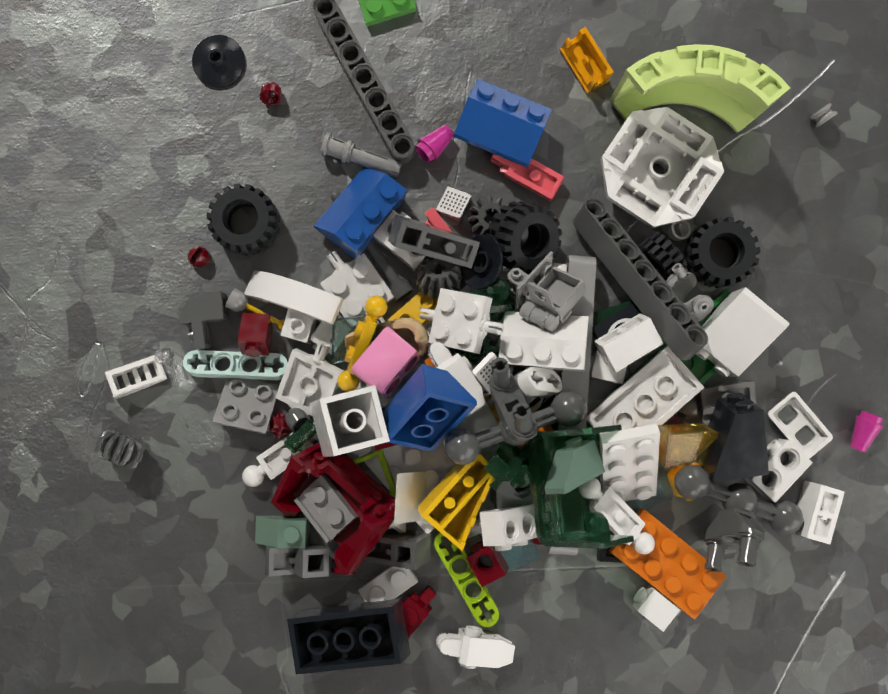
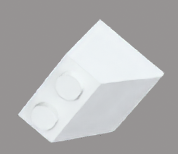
(740, 332)
(349, 421)

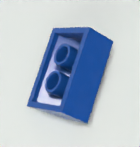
(502, 122)
(361, 210)
(427, 409)

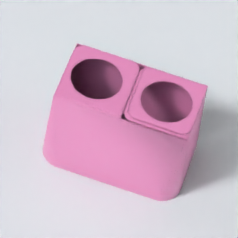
(386, 362)

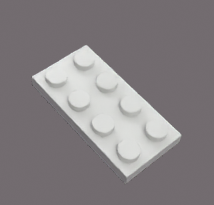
(649, 394)
(631, 461)

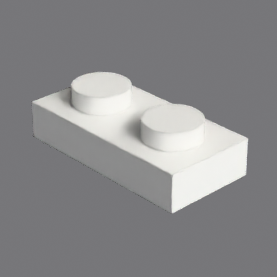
(388, 584)

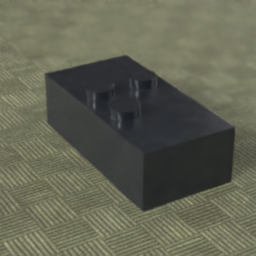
(349, 636)

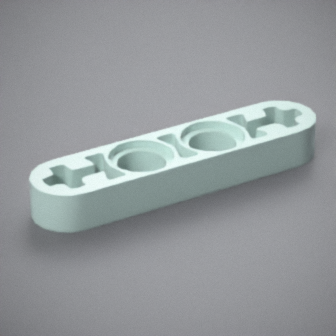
(235, 370)

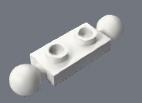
(272, 462)
(620, 516)

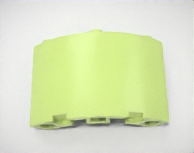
(703, 78)

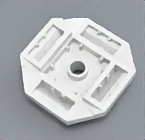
(680, 148)

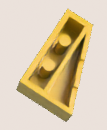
(457, 499)

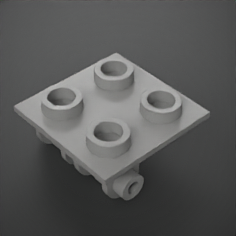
(518, 280)
(246, 404)

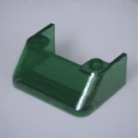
(566, 518)

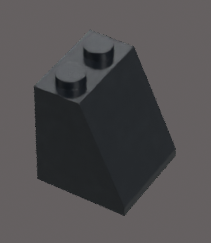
(740, 443)

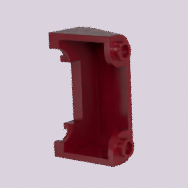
(360, 490)

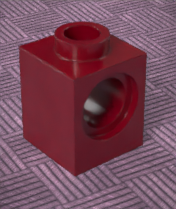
(484, 573)

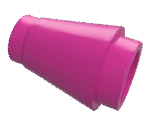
(433, 144)
(865, 430)

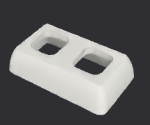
(804, 417)

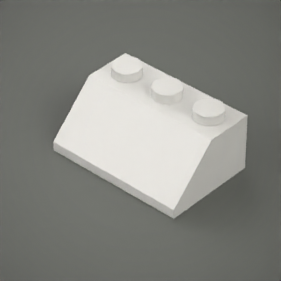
(530, 346)

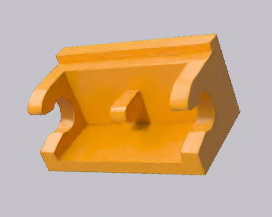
(586, 61)

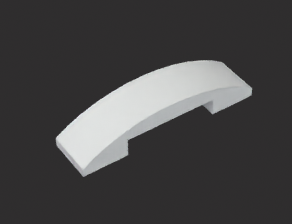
(294, 296)

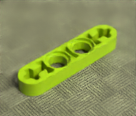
(463, 579)

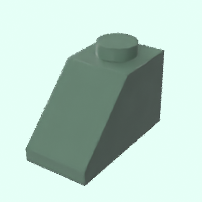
(574, 466)
(283, 531)

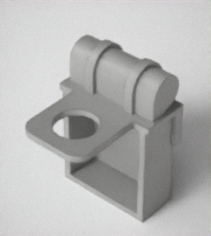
(552, 299)

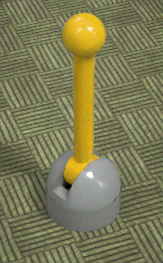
(238, 301)

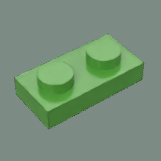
(382, 10)

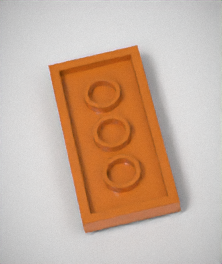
(671, 567)

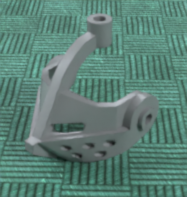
(682, 283)

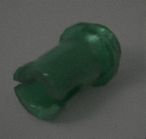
(300, 437)

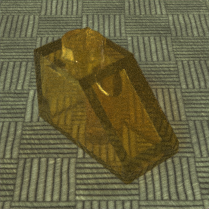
(683, 443)

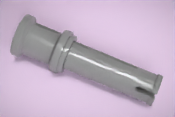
(350, 153)

